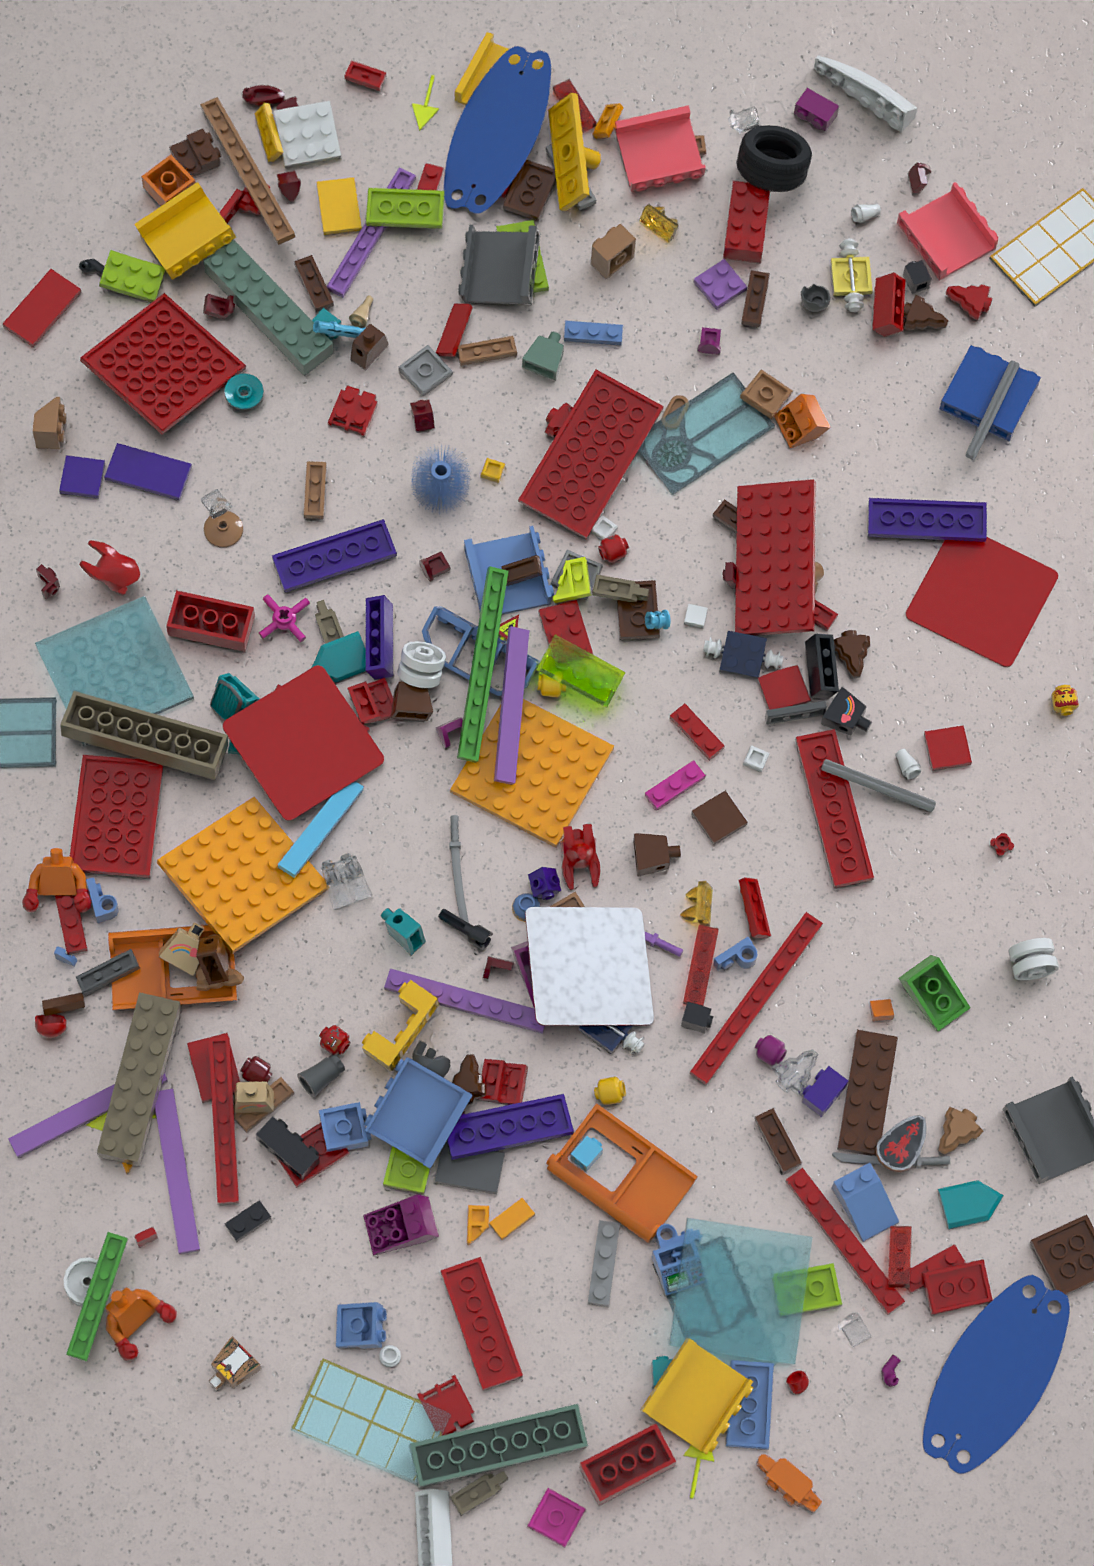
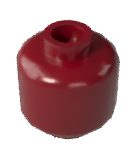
(256, 1070)

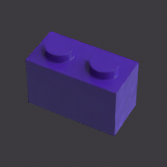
(824, 1090)

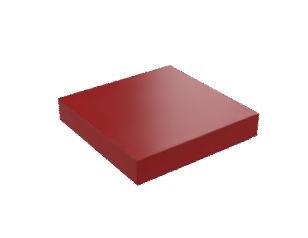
(947, 748)

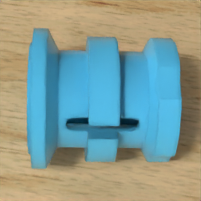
(658, 620)

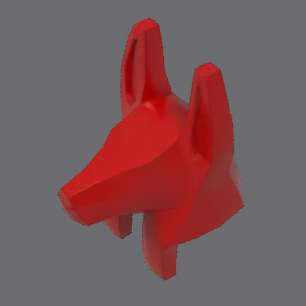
(112, 568)
(579, 853)

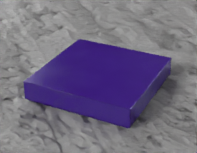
(82, 476)

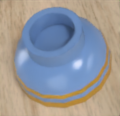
(522, 903)

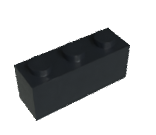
(821, 666)
(288, 1147)

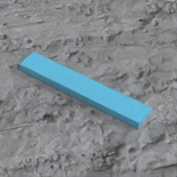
(319, 829)

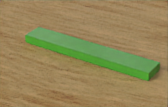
(97, 1296)

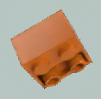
(802, 420)

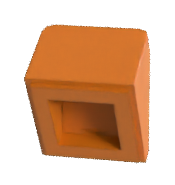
(881, 1010)

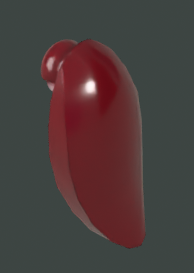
(263, 94)

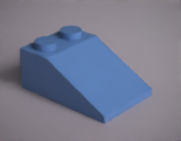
(865, 1202)

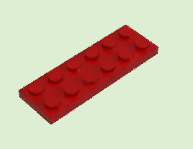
(481, 1323)

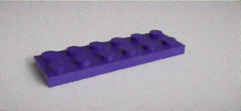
(927, 519)
(334, 555)
(510, 1126)

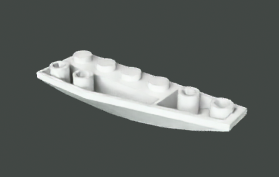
(869, 92)

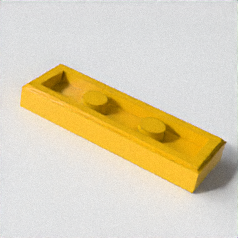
(268, 132)

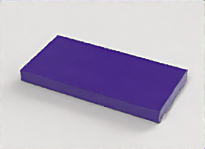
(148, 471)

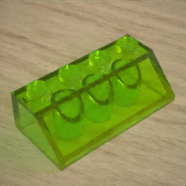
(580, 670)

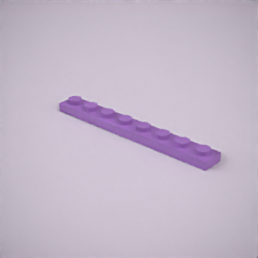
(469, 1001)

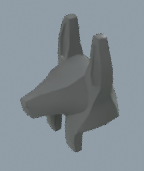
(439, 1064)

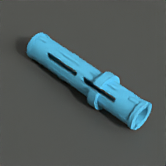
(333, 328)

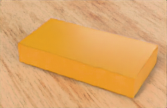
(512, 1218)

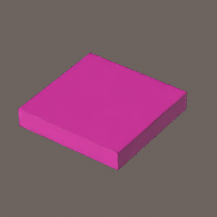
(556, 1517)

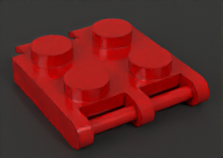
(354, 410)
(452, 1401)

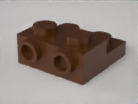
(196, 153)

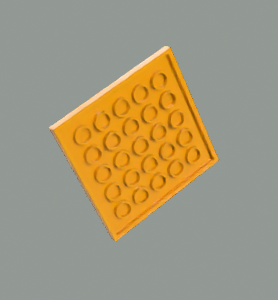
(552, 774)
(235, 877)

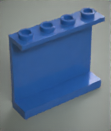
(975, 387)

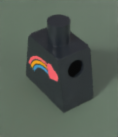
(846, 714)

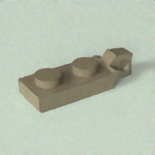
(619, 589)
(327, 623)
(478, 1492)

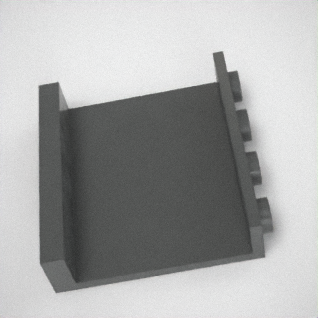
(499, 266)
(1054, 1130)

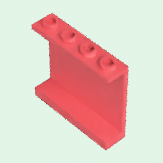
(659, 148)
(948, 232)

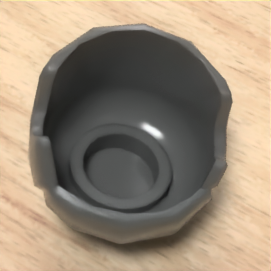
(815, 298)

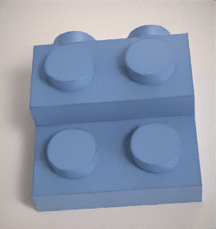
(344, 1127)
(360, 1325)

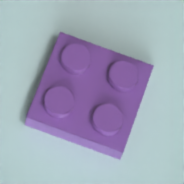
(720, 284)

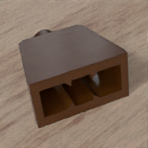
(370, 343)
(411, 703)
(653, 853)
(212, 951)

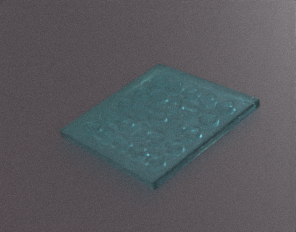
(118, 660)
(741, 1290)

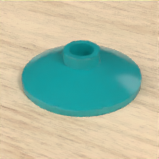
(244, 384)

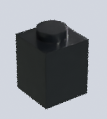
(917, 276)
(697, 1017)

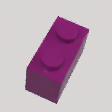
(816, 109)

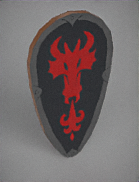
(902, 1144)

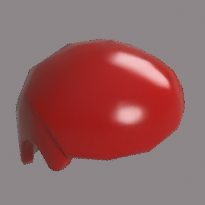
(50, 1026)

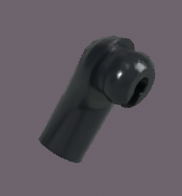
(91, 265)

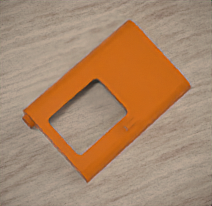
(154, 975)
(648, 1190)

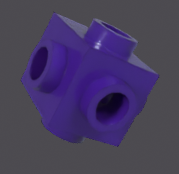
(544, 883)

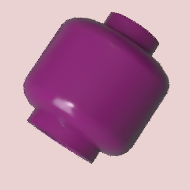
(770, 1050)

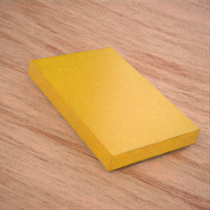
(339, 206)

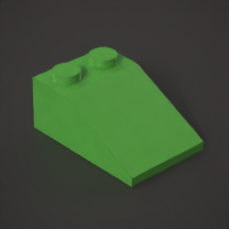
(934, 992)

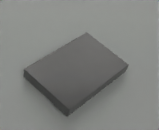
(473, 1172)

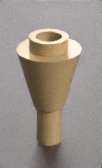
(360, 315)

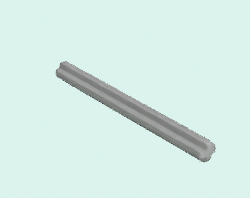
(992, 410)
(878, 785)

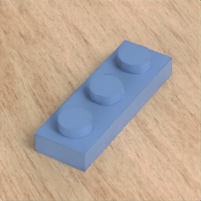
(593, 333)

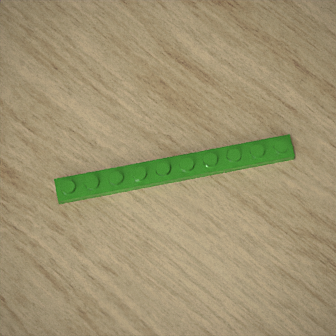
(482, 664)

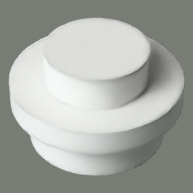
(390, 1356)

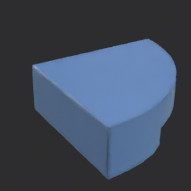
(60, 954)

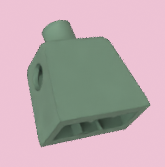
(545, 356)

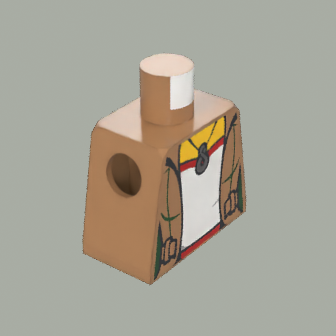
(233, 1365)

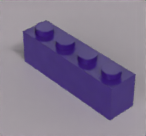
(379, 637)

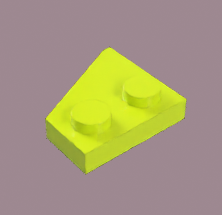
(574, 581)

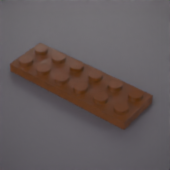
(867, 1092)

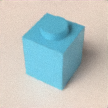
(587, 1153)

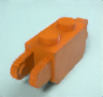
(789, 1482)

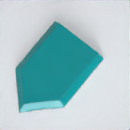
(342, 657)
(968, 1203)

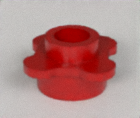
(1002, 838)

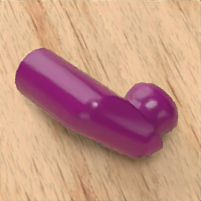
(888, 1371)

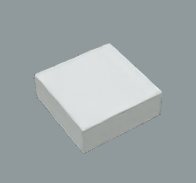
(604, 528)
(695, 615)
(756, 758)

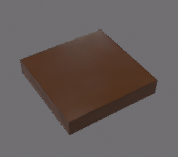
(719, 817)

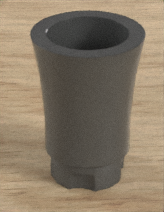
(321, 1074)

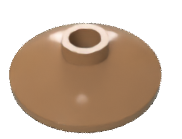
(223, 536)

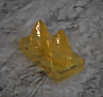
(657, 221)
(703, 897)

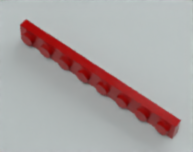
(223, 1120)
(844, 1241)

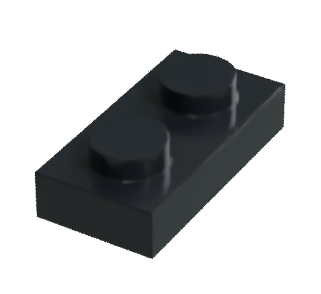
(248, 1221)

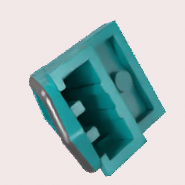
(231, 696)

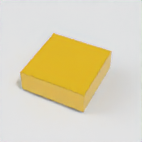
(492, 470)

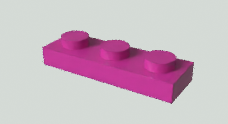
(675, 785)

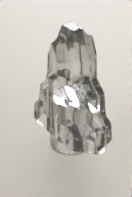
(795, 1072)

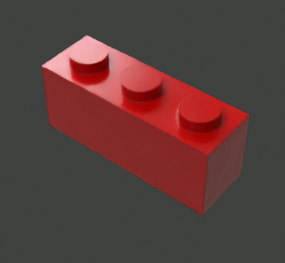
(889, 304)

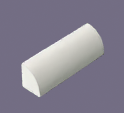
(433, 1528)

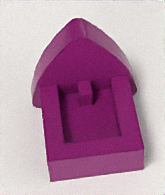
(710, 341)
(443, 729)

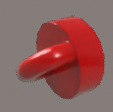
(798, 1382)

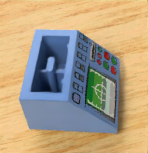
(667, 1265)

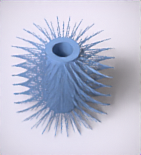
(440, 479)

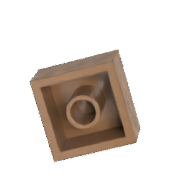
(613, 250)

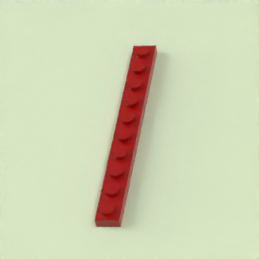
(756, 998)

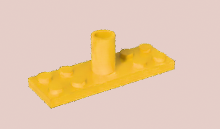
(569, 152)

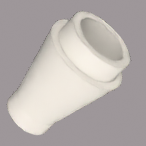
(864, 212)
(909, 766)

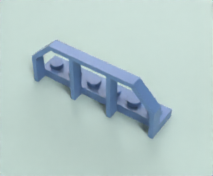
(468, 629)

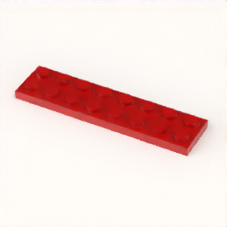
(834, 810)

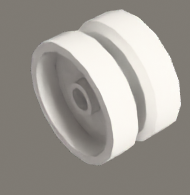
(421, 664)
(1033, 959)
(74, 1277)

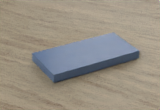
(752, 1423)

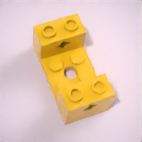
(419, 1002)

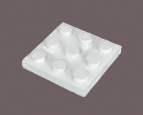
(307, 134)

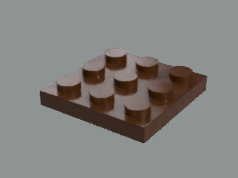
(1068, 1254)

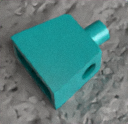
(404, 929)

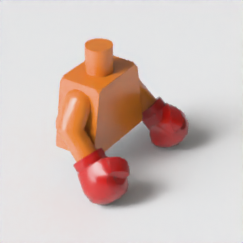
(57, 877)
(128, 1312)

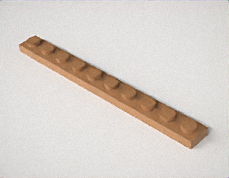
(248, 171)

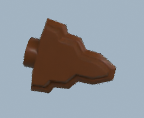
(922, 315)
(852, 650)
(470, 1079)

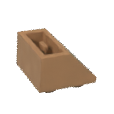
(49, 425)

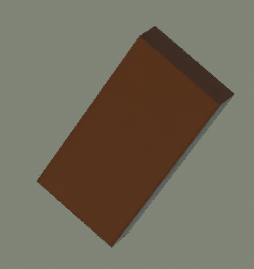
(523, 570)
(63, 1004)

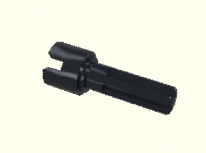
(476, 934)

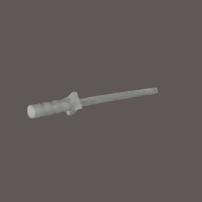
(455, 845)
(865, 1159)

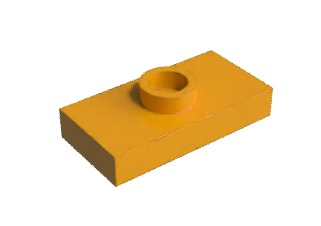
(607, 121)

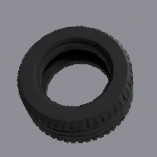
(774, 158)

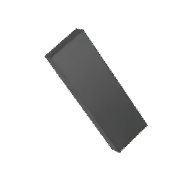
(795, 712)
(107, 972)

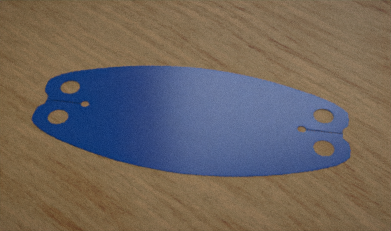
(497, 129)
(996, 1374)

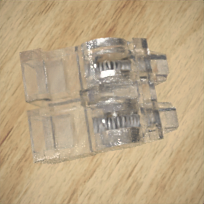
(342, 873)

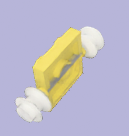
(851, 275)

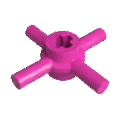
(284, 611)

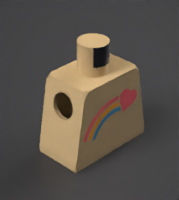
(182, 949)
(252, 1097)

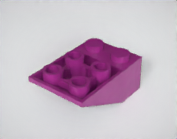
(401, 1224)

